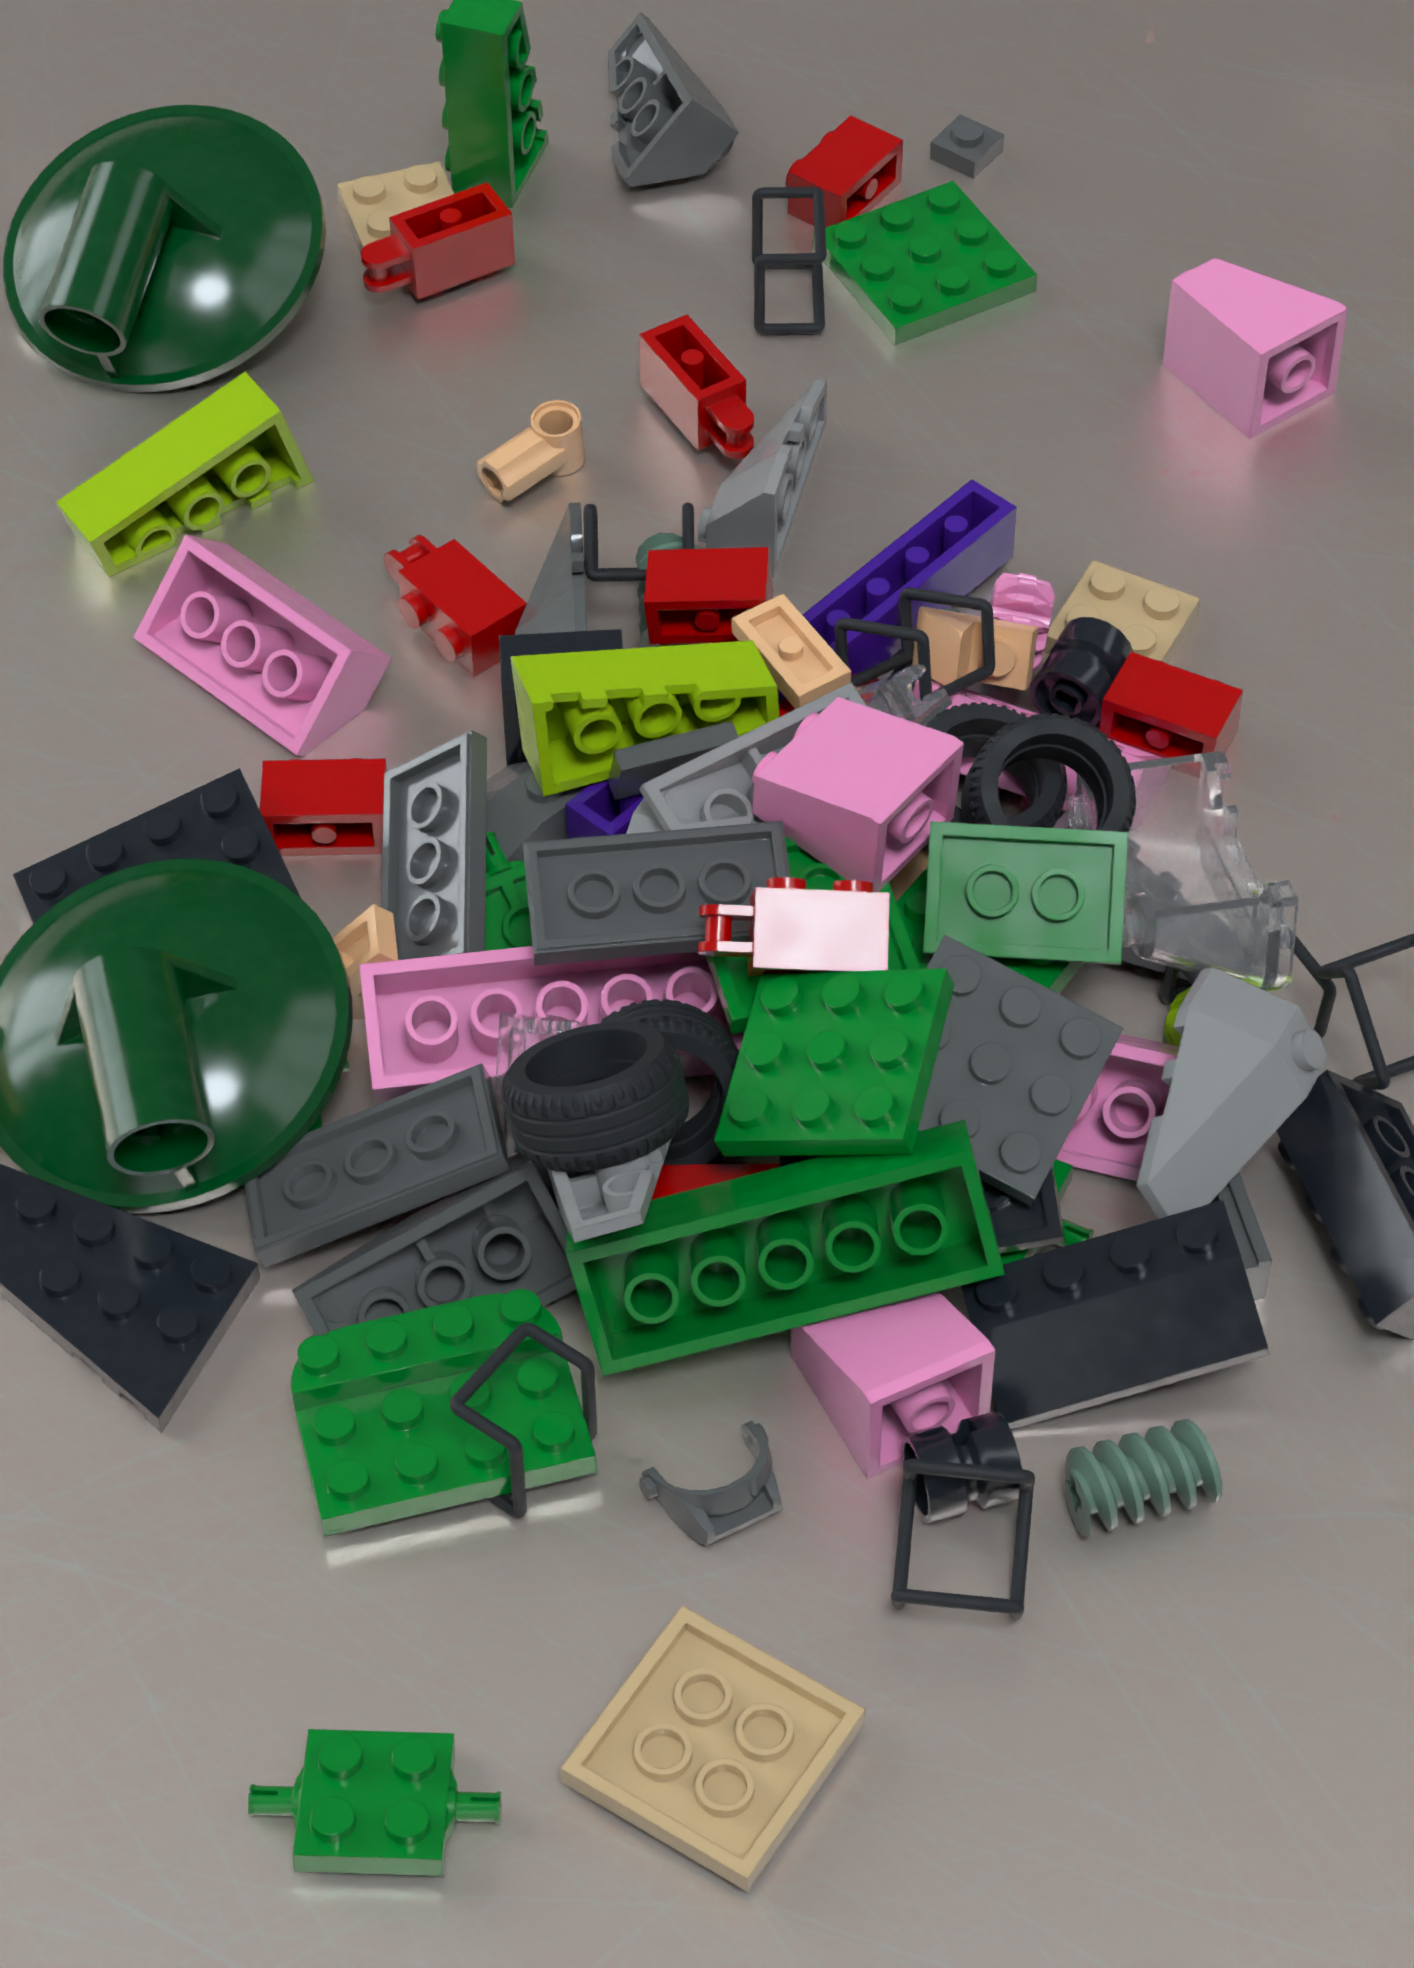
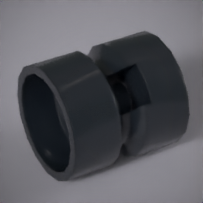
(1080, 669)
(977, 1441)

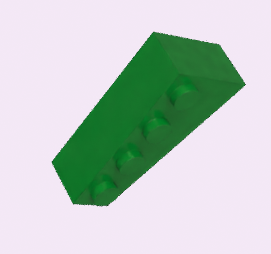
(489, 97)

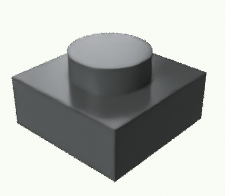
(966, 146)

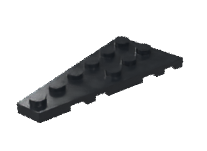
(118, 1289)

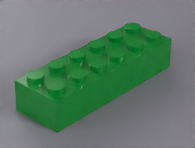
(786, 1250)

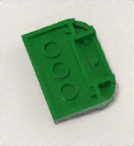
(382, 1422)

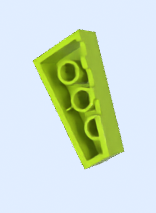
(186, 476)
(593, 702)

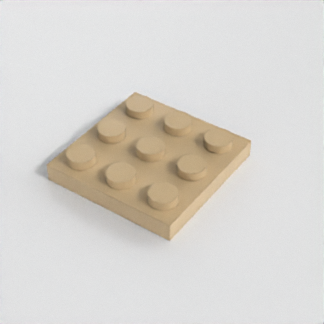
(713, 1747)

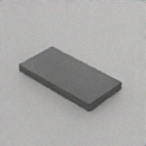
(437, 849)
(643, 888)
(378, 1165)

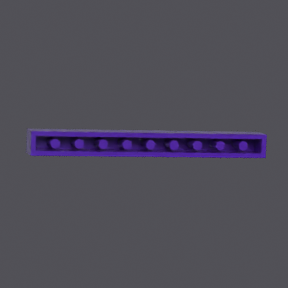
(943, 552)

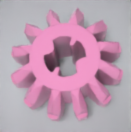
(1026, 602)

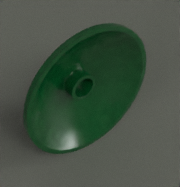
(164, 248)
(169, 1034)

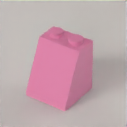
(1252, 343)
(860, 789)
(895, 1374)

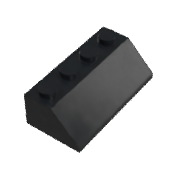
(1359, 1182)
(1117, 1315)

